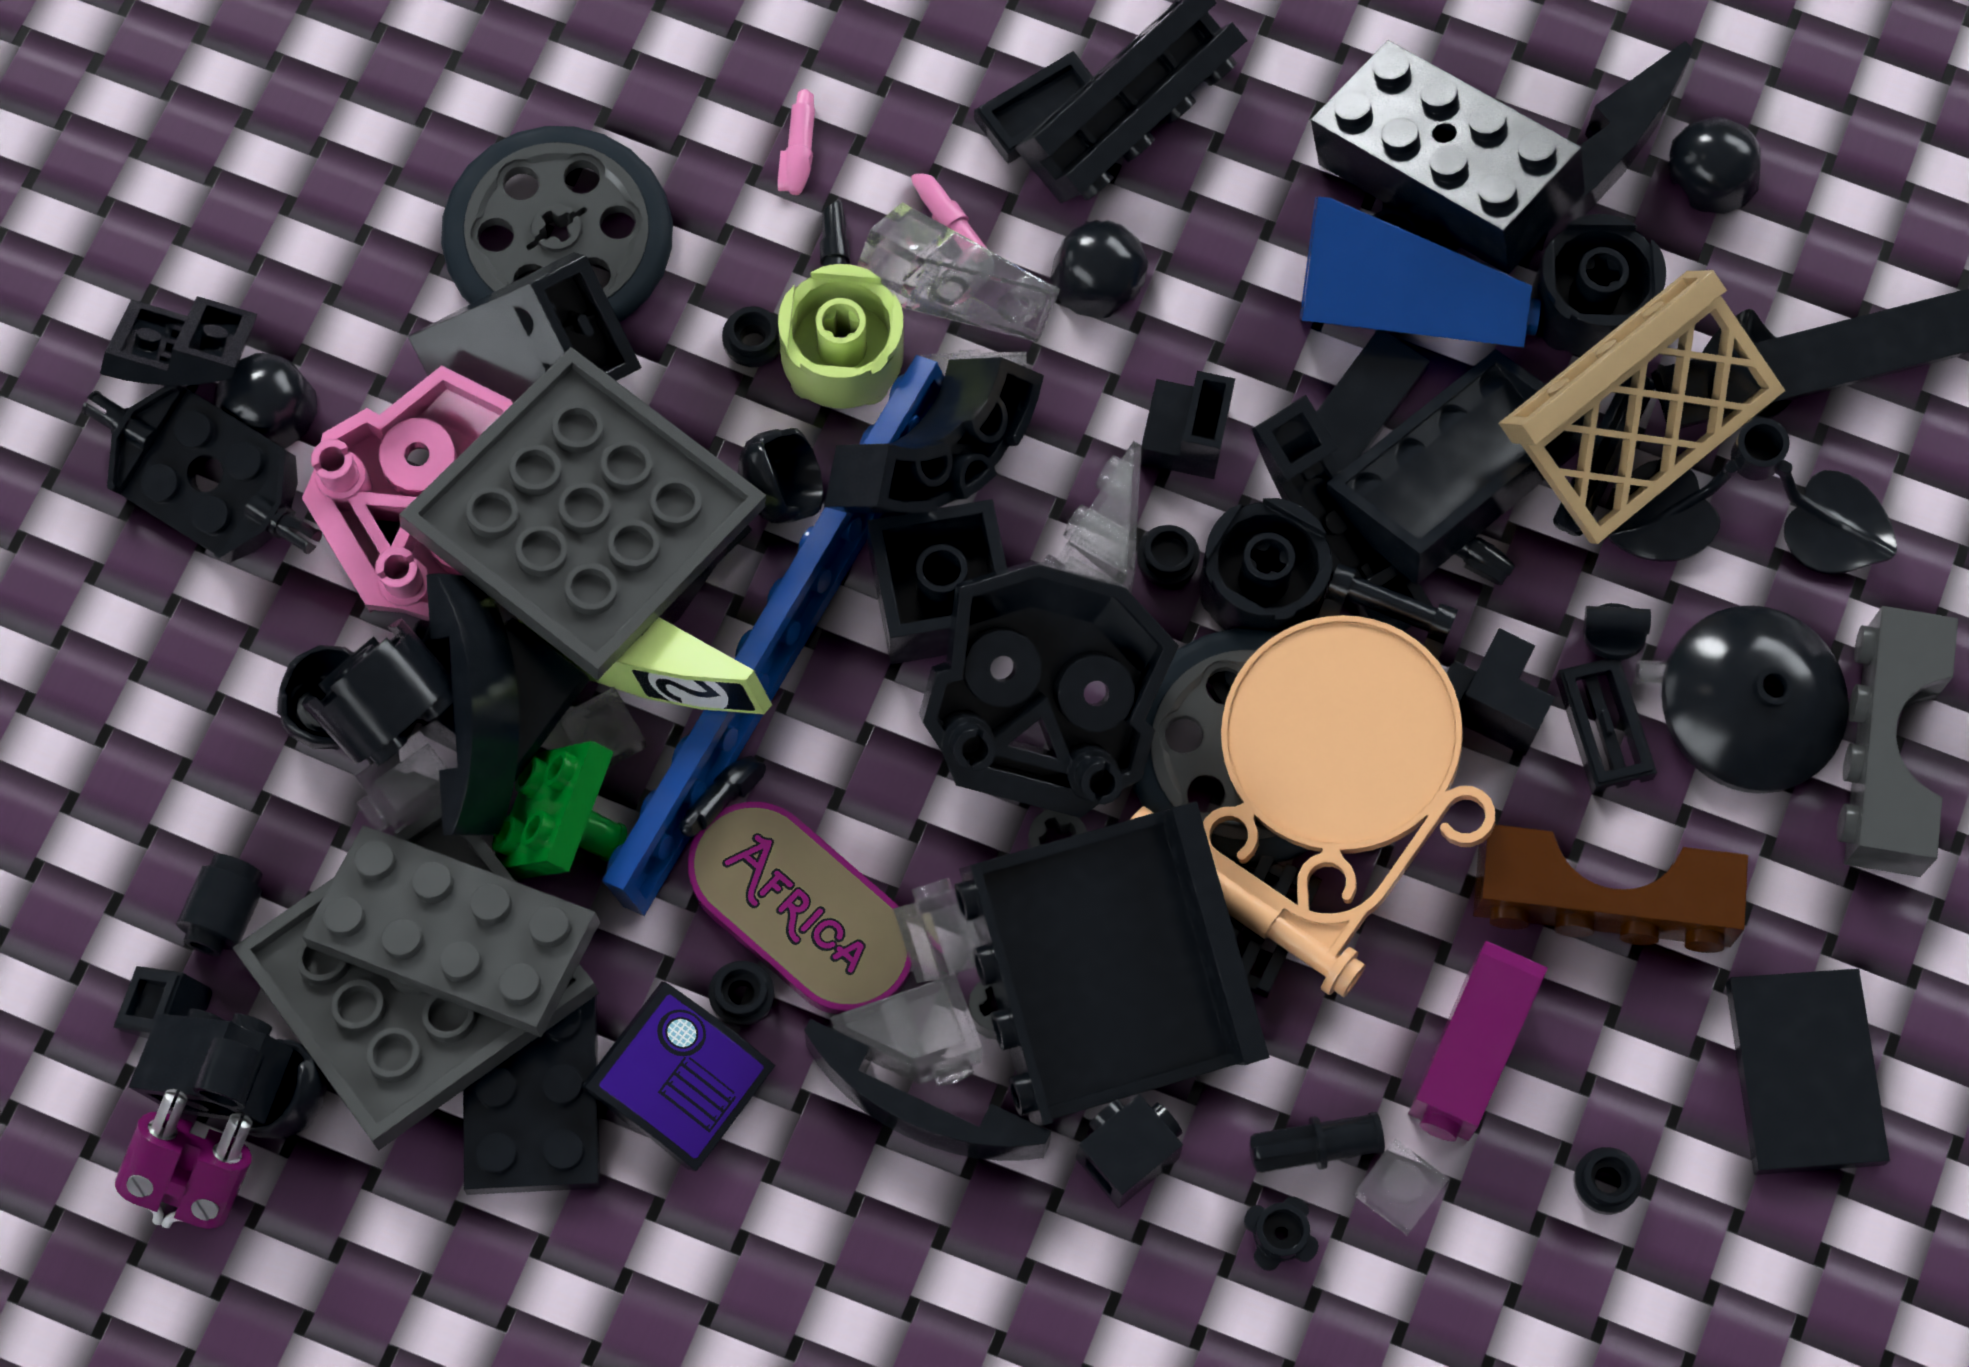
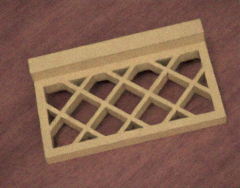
(1612, 362)

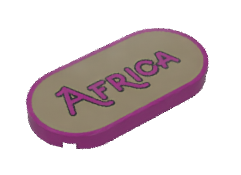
(799, 907)

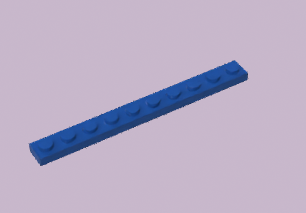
(770, 649)

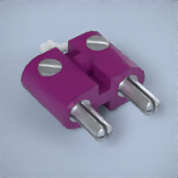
(182, 1168)

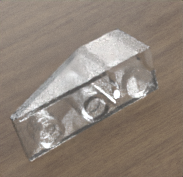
(955, 277)
(1106, 533)

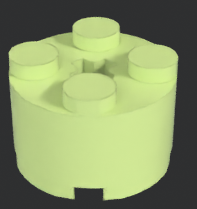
(846, 369)

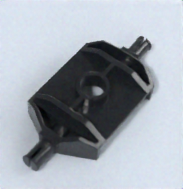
(156, 464)

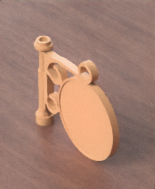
(1340, 747)

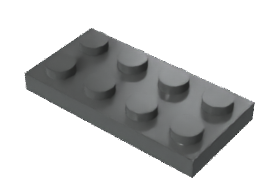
(451, 930)

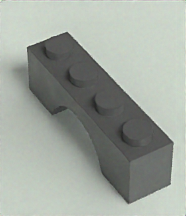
(1890, 813)

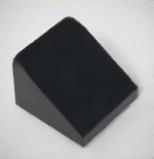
(159, 992)

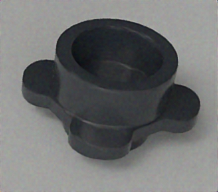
(1287, 1215)

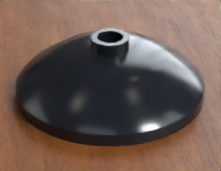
(1728, 720)

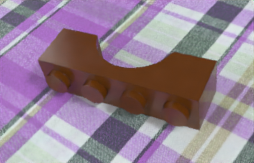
(1530, 881)

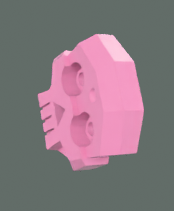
(366, 478)

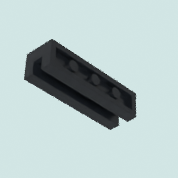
(1129, 98)

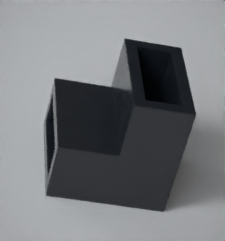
(1187, 424)
(1500, 702)

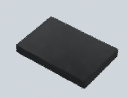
(1807, 1071)

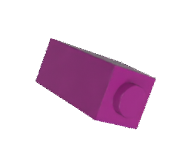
(1476, 1042)

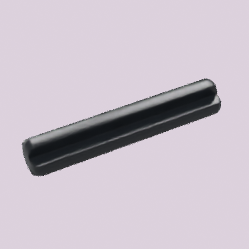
(1605, 456)

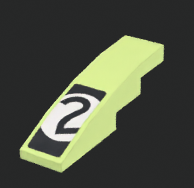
(682, 671)

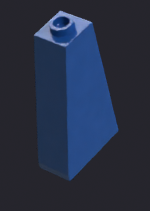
(1398, 282)

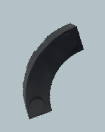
(949, 452)

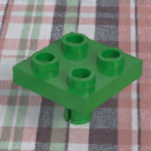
(556, 813)

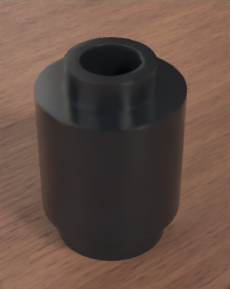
(220, 904)

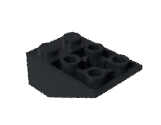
(526, 328)

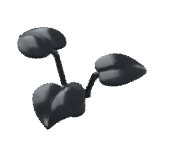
(1830, 531)

